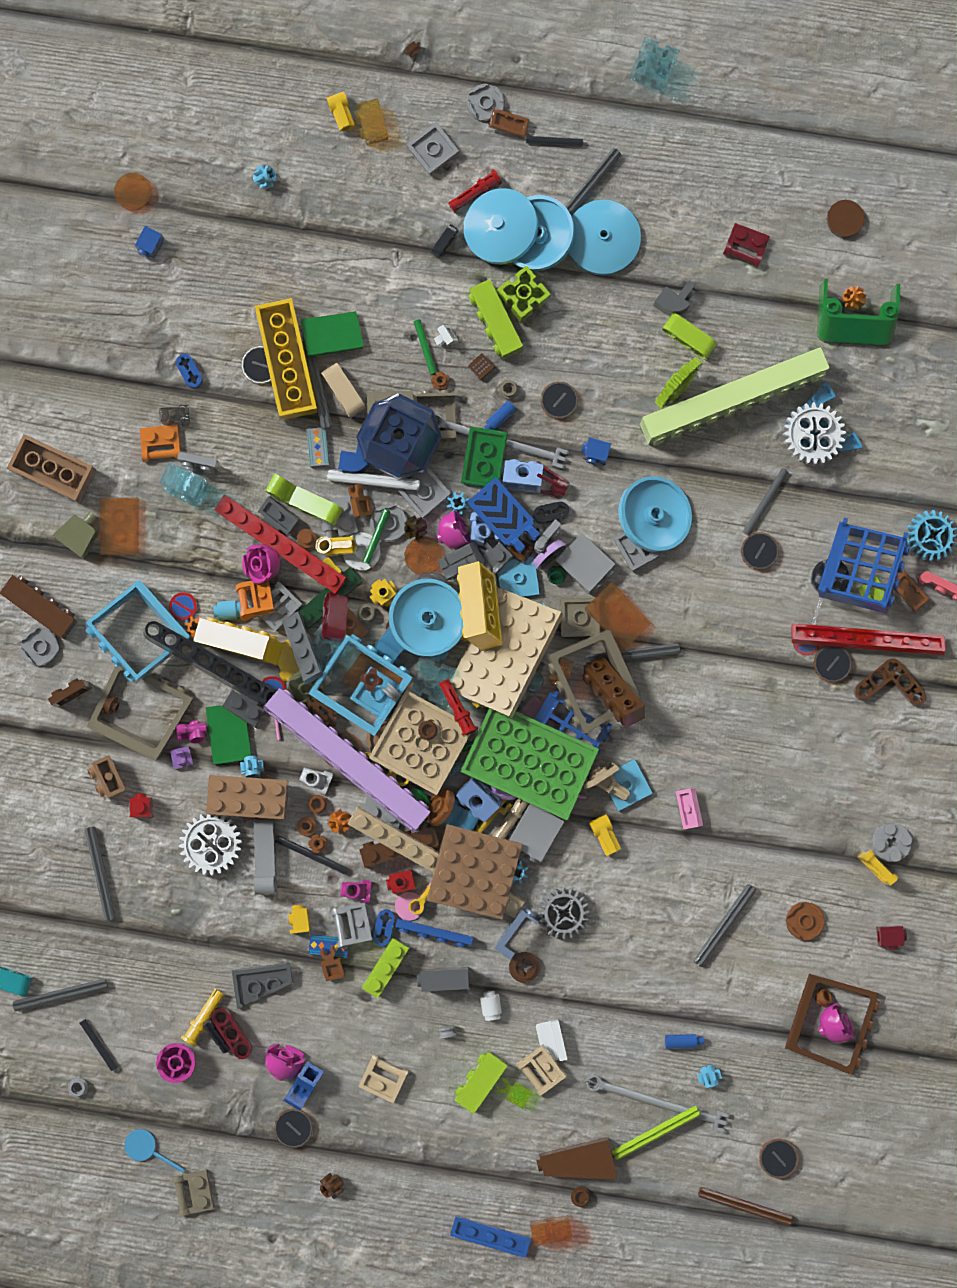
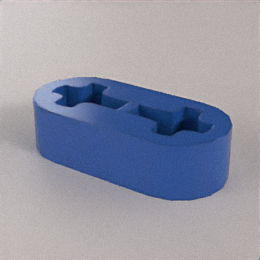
(185, 373)
(379, 926)

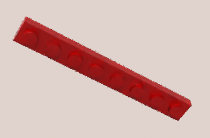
(281, 544)
(868, 639)

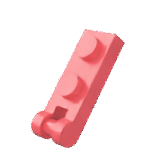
(941, 585)

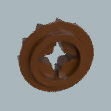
(531, 973)

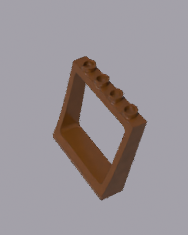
(803, 1007)

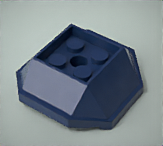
(402, 456)

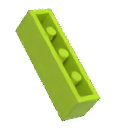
(495, 319)

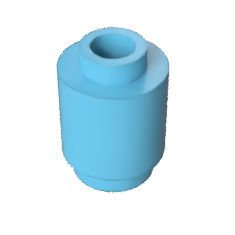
(227, 610)

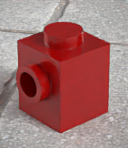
(141, 806)
(401, 881)

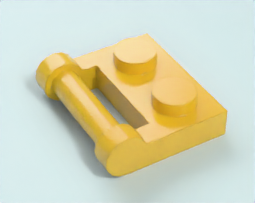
(877, 868)

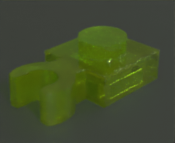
(517, 1093)

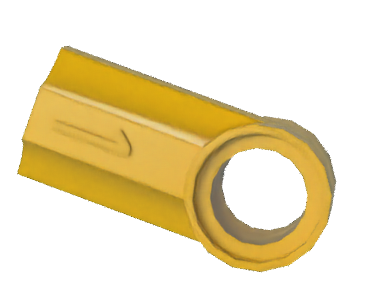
(340, 109)
(337, 546)
(603, 831)

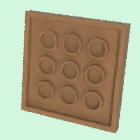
(474, 871)

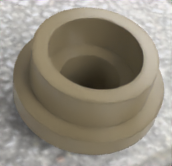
(508, 383)
(364, 607)

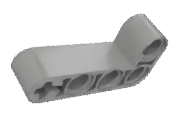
(265, 857)

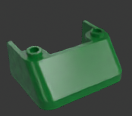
(856, 329)

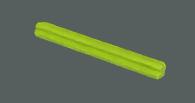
(656, 1133)

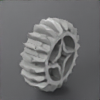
(573, 898)

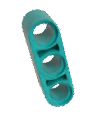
(14, 981)

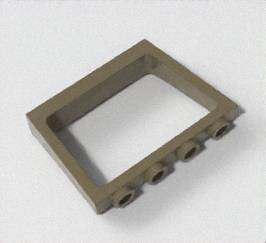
(618, 665)
(127, 738)

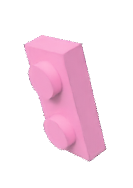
(689, 808)

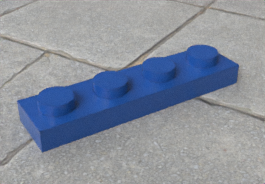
(441, 934)
(490, 1236)

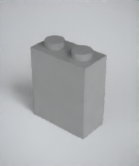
(585, 564)
(536, 832)

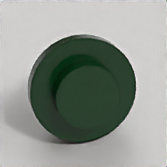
(556, 575)

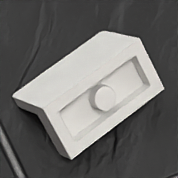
(550, 1035)

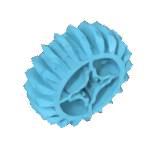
(927, 530)

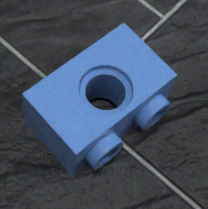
(476, 788)

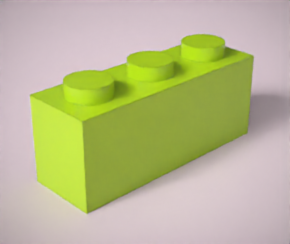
(385, 967)
(480, 1081)

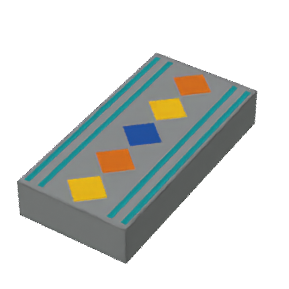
(317, 447)

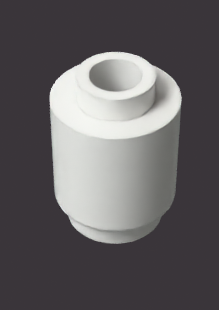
(490, 1005)

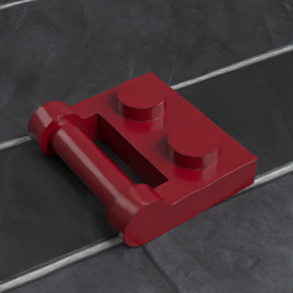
(747, 239)

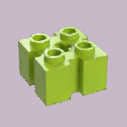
(526, 283)

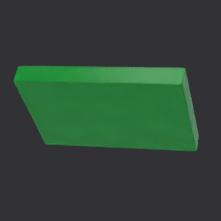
(331, 334)
(483, 456)
(227, 736)

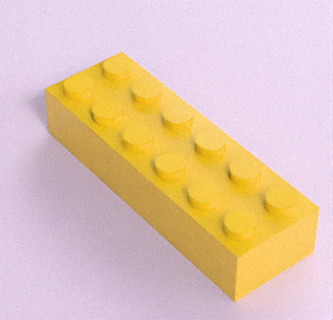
(286, 359)

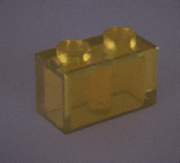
(372, 121)

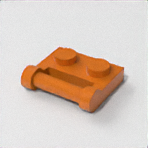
(158, 437)
(261, 598)

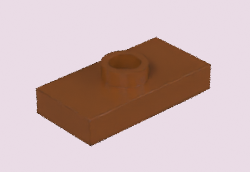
(508, 123)
(911, 592)
(354, 626)

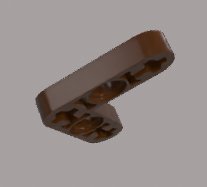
(887, 676)

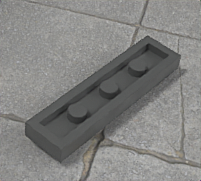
(302, 647)

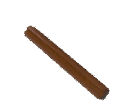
(745, 1206)

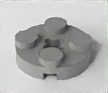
(902, 841)

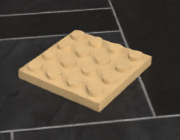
(412, 757)

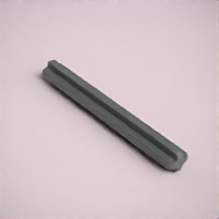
(593, 180)
(318, 391)
(640, 653)
(100, 873)
(724, 925)
(60, 994)

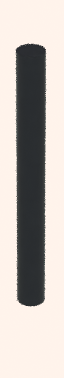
(308, 853)

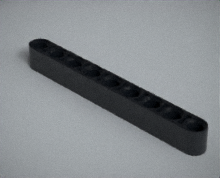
(210, 668)

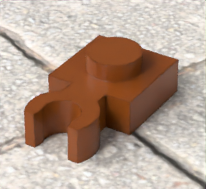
(332, 965)

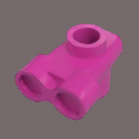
(195, 731)
(360, 892)

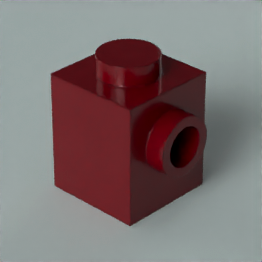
(891, 936)

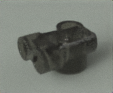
(178, 415)

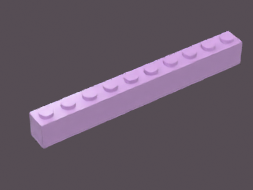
(346, 760)

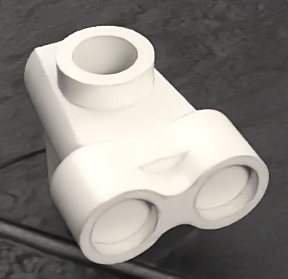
(320, 781)

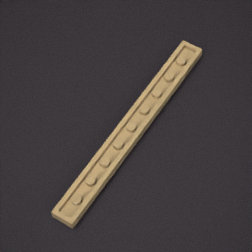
(410, 847)

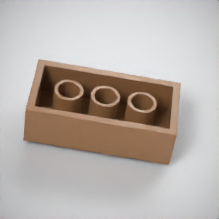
(51, 468)
(247, 797)

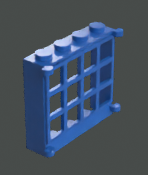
(835, 557)
(546, 709)

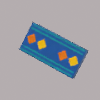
(320, 941)

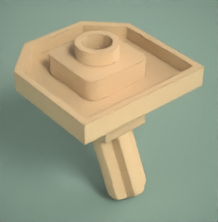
(603, 778)

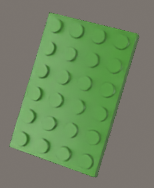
(530, 761)

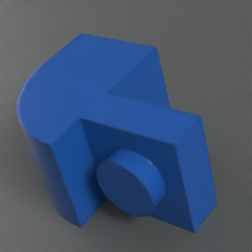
(352, 462)
(303, 1086)

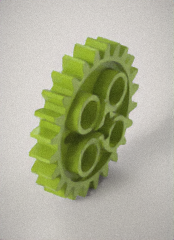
(678, 382)

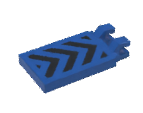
(503, 514)

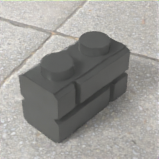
(466, 555)

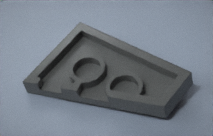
(259, 981)

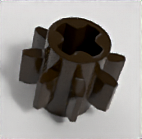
(415, 527)

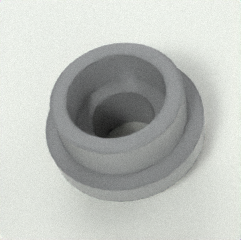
(72, 1090)

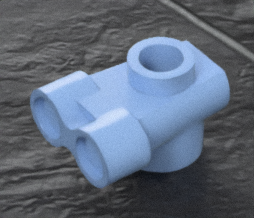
(479, 530)

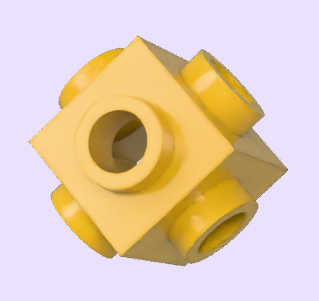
(383, 599)

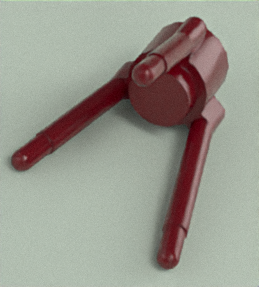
(558, 485)

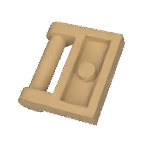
(545, 1065)
(379, 1084)

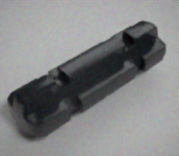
(216, 1036)

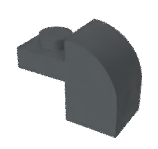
(670, 302)

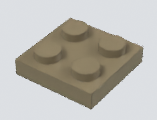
(576, 620)

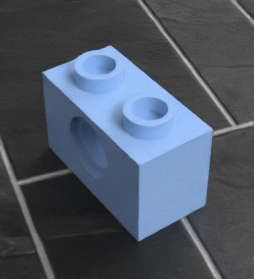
(513, 481)

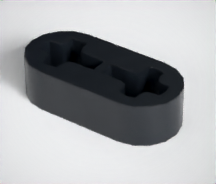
(444, 241)
(552, 516)

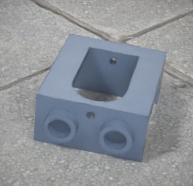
(501, 946)

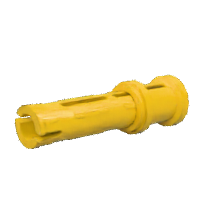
(206, 1013)

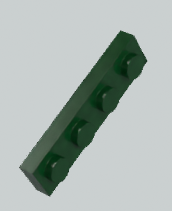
(314, 609)

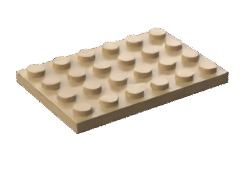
(502, 673)

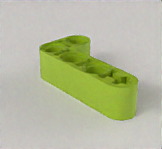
(303, 500)

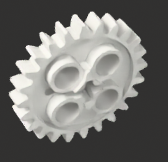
(831, 434)
(199, 857)

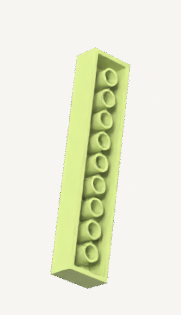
(734, 396)

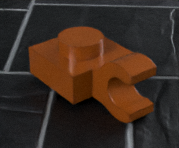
(360, 505)

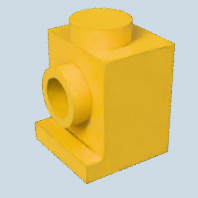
(299, 919)

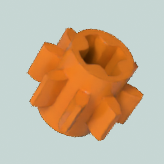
(854, 297)
(191, 625)
(339, 821)

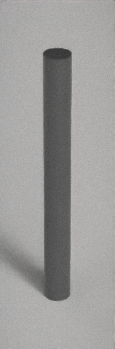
(765, 501)

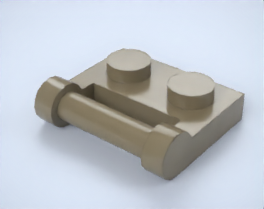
(199, 1190)

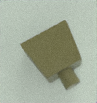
(78, 534)

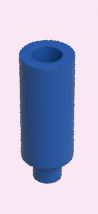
(500, 416)
(683, 1041)

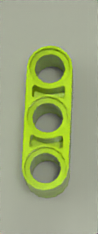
(689, 336)

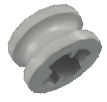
(391, 692)
(447, 1031)

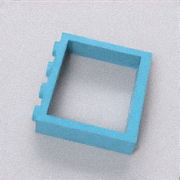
(140, 589)
(385, 661)

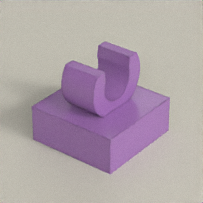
(182, 757)

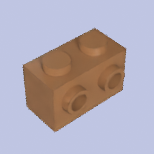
(106, 777)

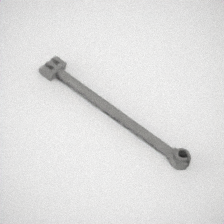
(556, 457)
(716, 1120)

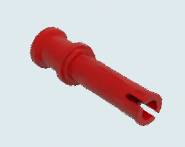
(482, 186)
(461, 715)

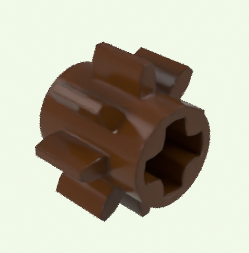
(331, 1185)

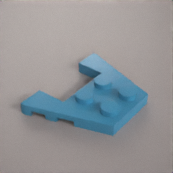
(824, 395)

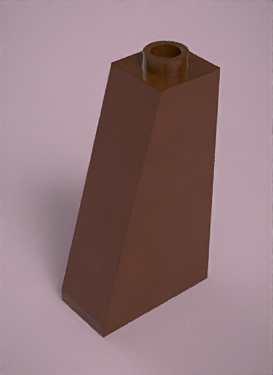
(582, 1160)

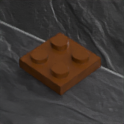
(75, 689)

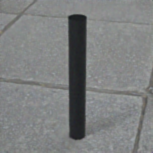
(554, 141)
(98, 1045)

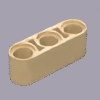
(343, 390)

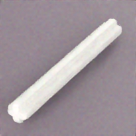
(373, 480)

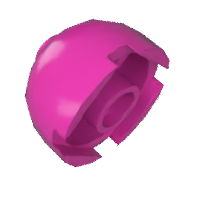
(453, 531)
(261, 563)
(836, 1025)
(176, 1062)
(284, 1062)

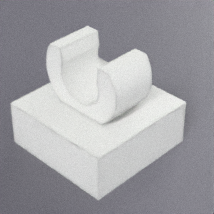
(446, 336)

